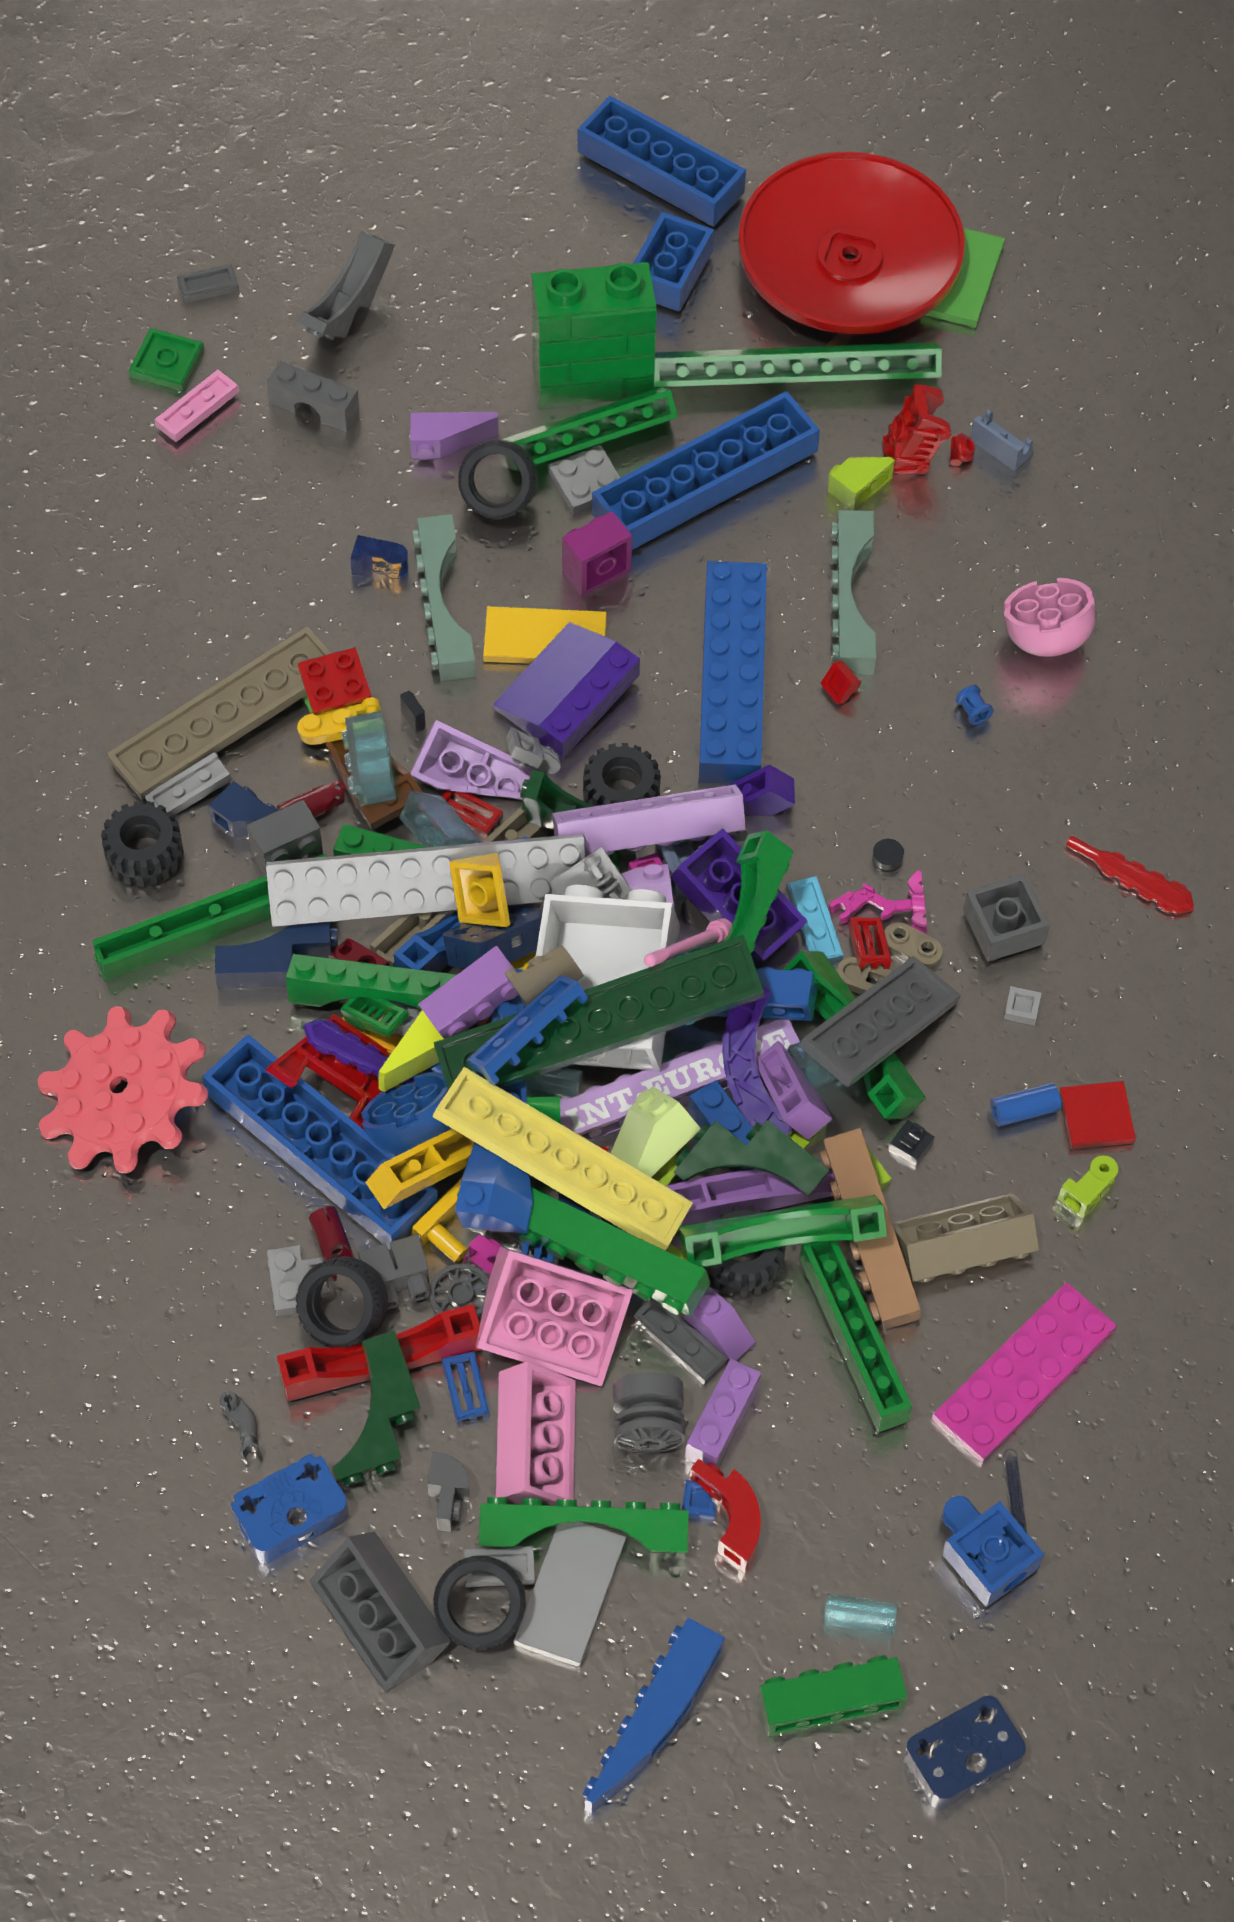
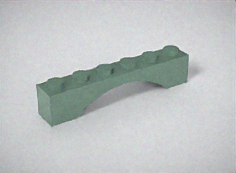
(853, 545)
(453, 645)

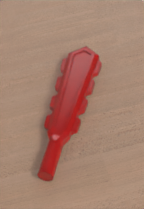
(1151, 886)

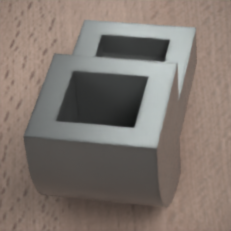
(449, 1483)

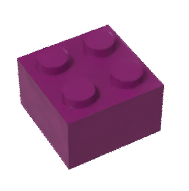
(596, 553)

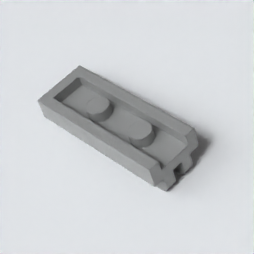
(191, 785)

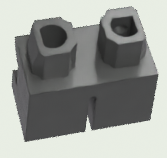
(410, 1269)

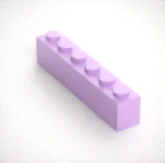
(655, 819)

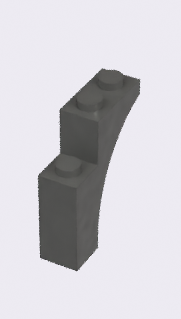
(352, 288)

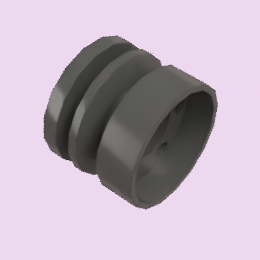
(648, 1412)

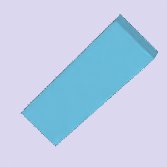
(819, 930)

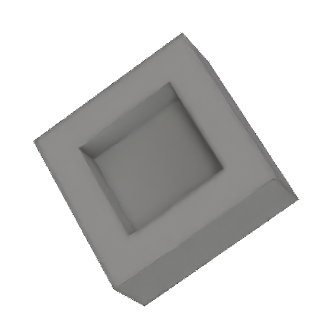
(1022, 1005)

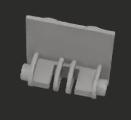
(594, 871)

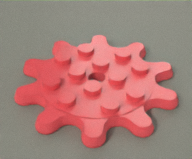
(147, 1105)

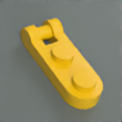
(329, 725)

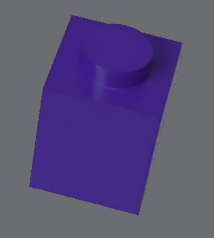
(766, 791)

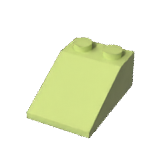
(653, 1131)

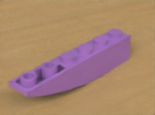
(742, 1189)

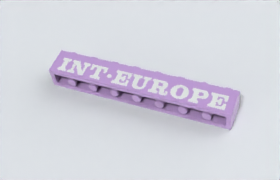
(603, 1109)

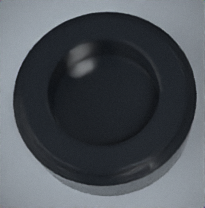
(888, 854)

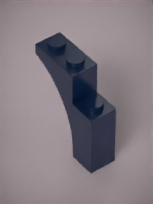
(268, 960)

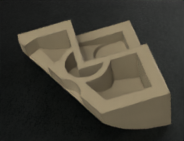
(542, 972)

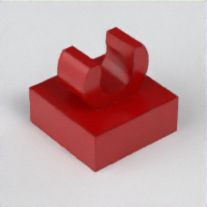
(840, 682)

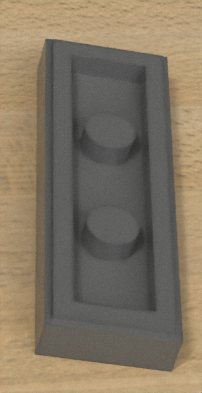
(680, 1340)

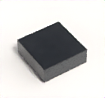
(412, 711)

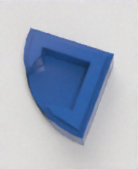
(698, 1502)

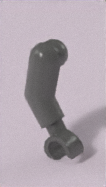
(246, 1421)

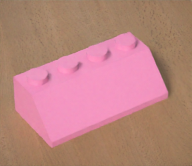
(535, 1435)

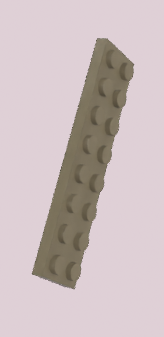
(217, 715)

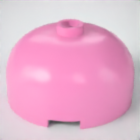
(1050, 617)

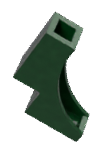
(545, 797)
(767, 1151)
(391, 1400)

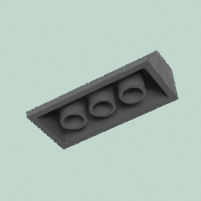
(379, 1610)

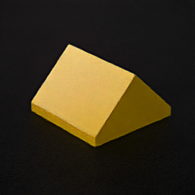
(480, 890)

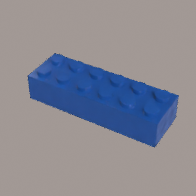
(661, 160)

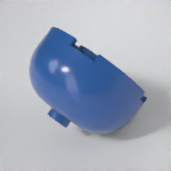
(404, 1116)

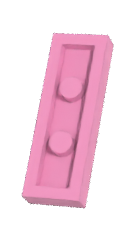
(196, 405)

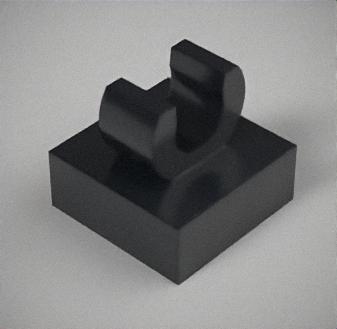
(911, 1142)

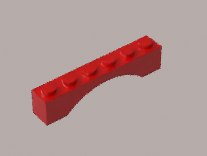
(325, 1369)

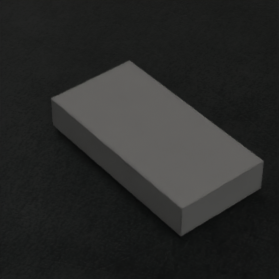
(208, 283)

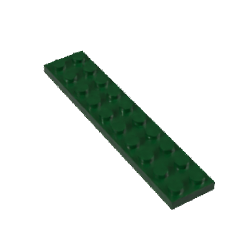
(621, 1012)

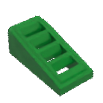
(355, 1007)

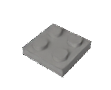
(581, 475)

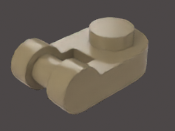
(857, 977)

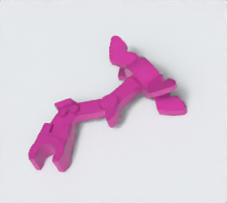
(853, 903)

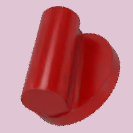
(961, 449)

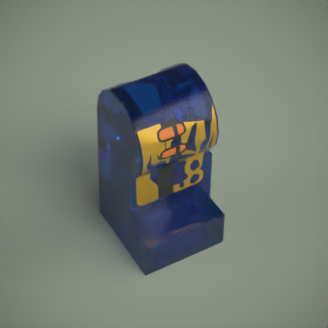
(379, 557)

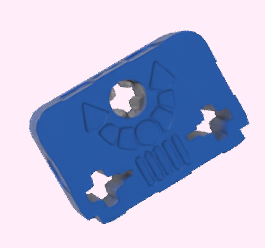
(289, 1497)

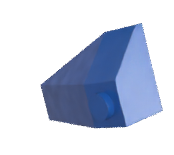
(494, 1194)

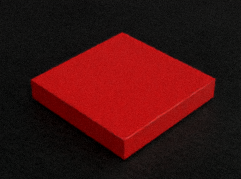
(1097, 1115)

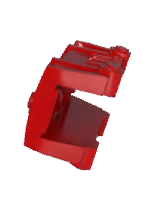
(916, 432)

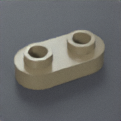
(912, 945)

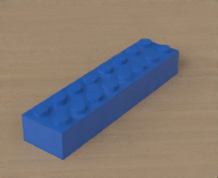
(709, 469)
(732, 671)
(311, 1138)

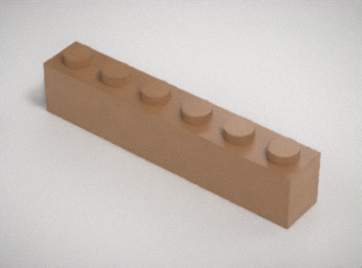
(880, 1257)

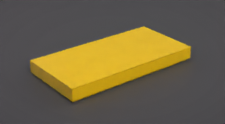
(523, 633)

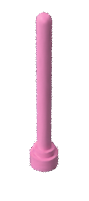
(715, 933)

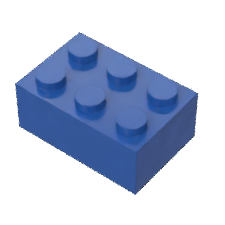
(676, 258)

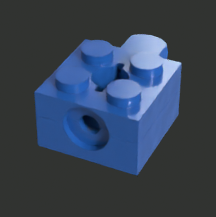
(992, 1539)

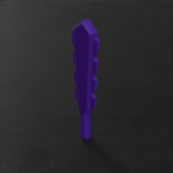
(347, 1047)

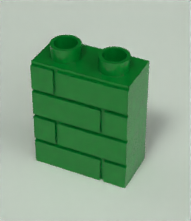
(593, 334)

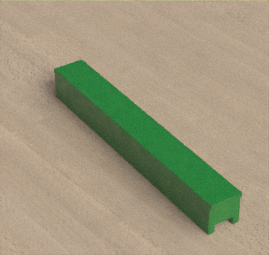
(183, 928)

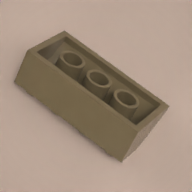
(966, 1237)

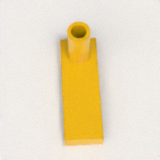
(431, 1226)

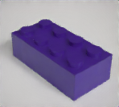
(714, 886)

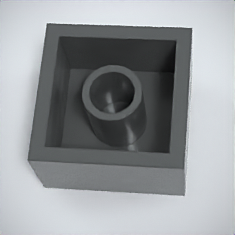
(285, 836)
(1006, 917)

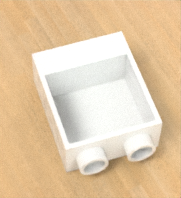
(607, 943)

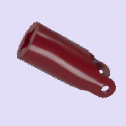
(319, 799)
(330, 1234)

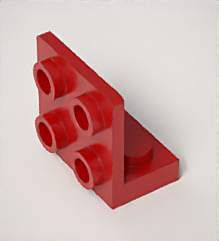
(334, 681)

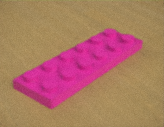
(1024, 1372)

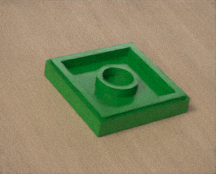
(166, 359)

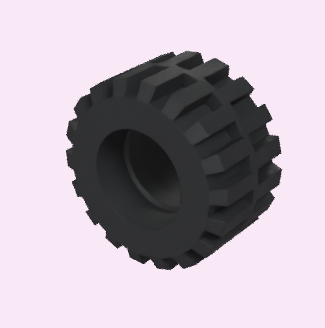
(620, 764)
(137, 823)
(750, 1275)

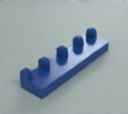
(526, 1026)

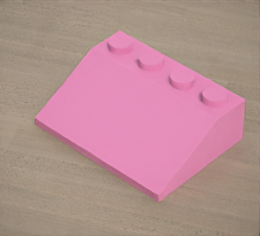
(552, 1316)

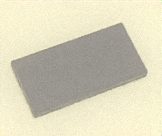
(570, 1592)

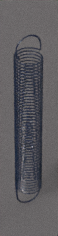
(1020, 1494)

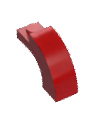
(742, 1509)

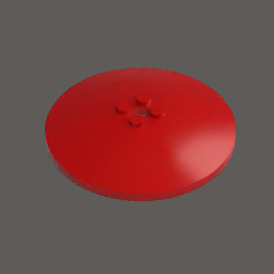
(859, 205)

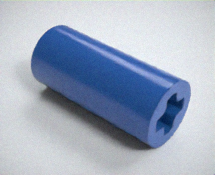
(1025, 1104)

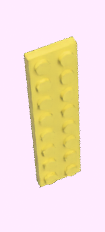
(562, 1159)

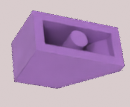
(721, 1325)

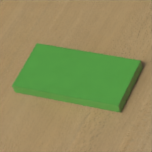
(969, 293)

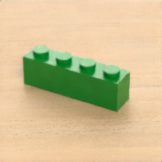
(832, 1695)

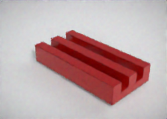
(478, 823)
(872, 959)

